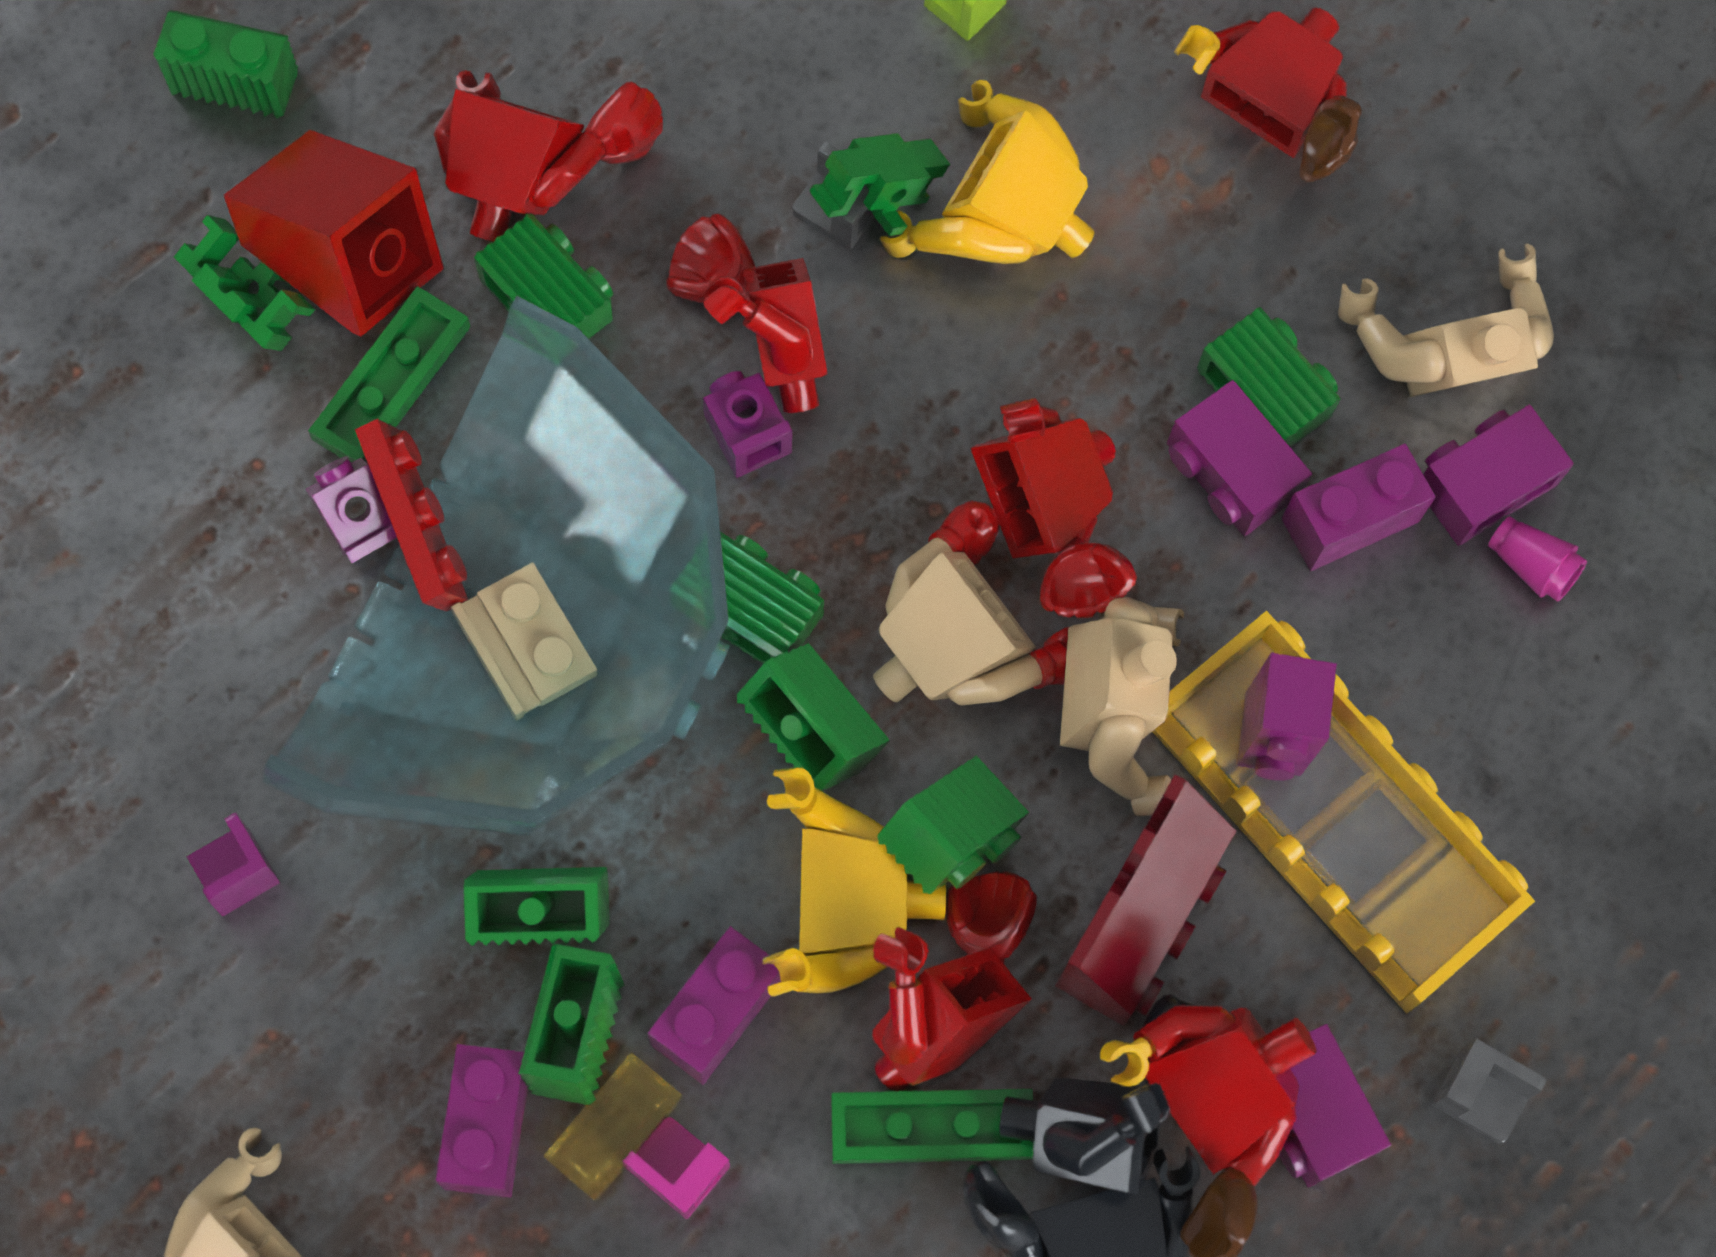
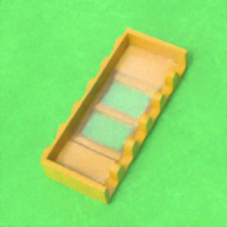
(1354, 831)

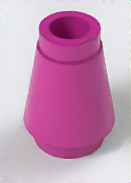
(1538, 558)

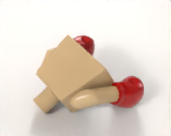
(954, 629)

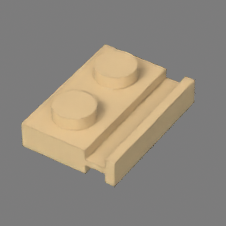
(524, 641)

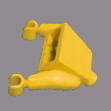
(1014, 194)
(846, 892)

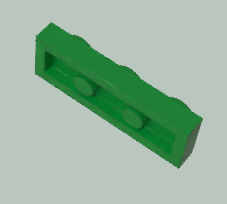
(391, 372)
(923, 1126)

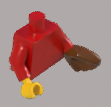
(1281, 85)
(1230, 1098)

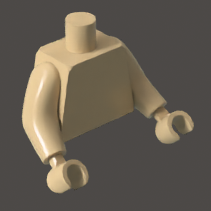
(1462, 349)
(1120, 693)
(220, 1221)

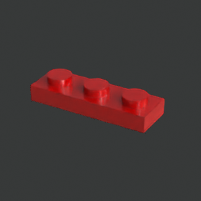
(413, 514)

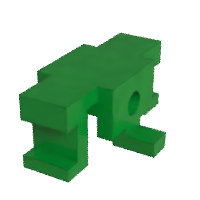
(890, 169)
(261, 314)

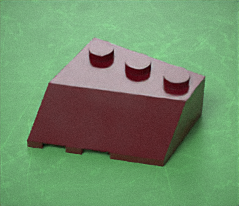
(1149, 905)

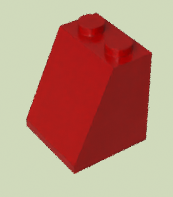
(338, 227)

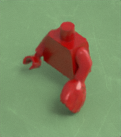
(529, 158)
(775, 299)
(1047, 496)
(960, 1003)

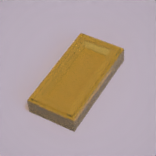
(611, 1127)

